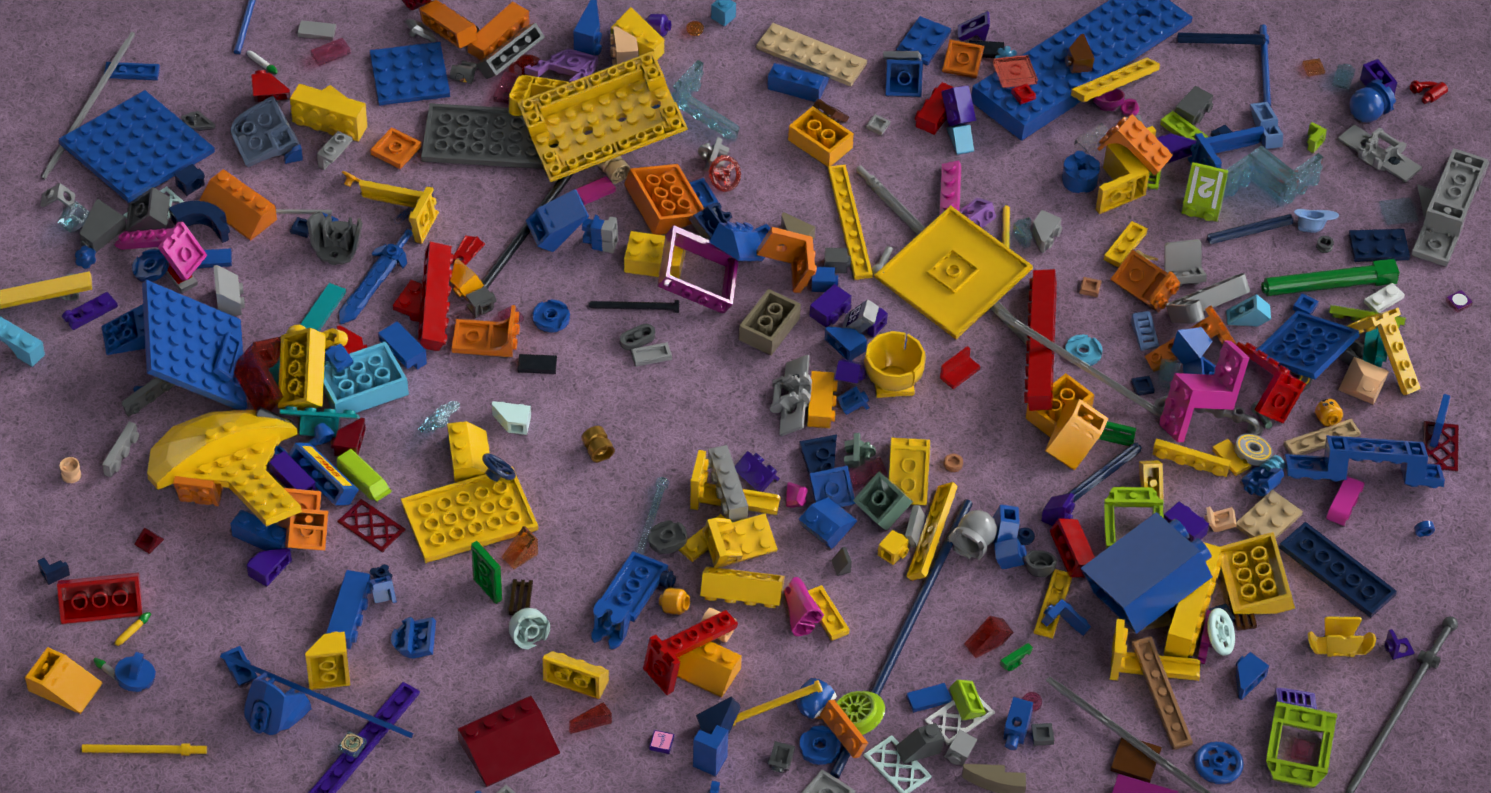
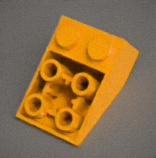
(1075, 433)
(62, 681)

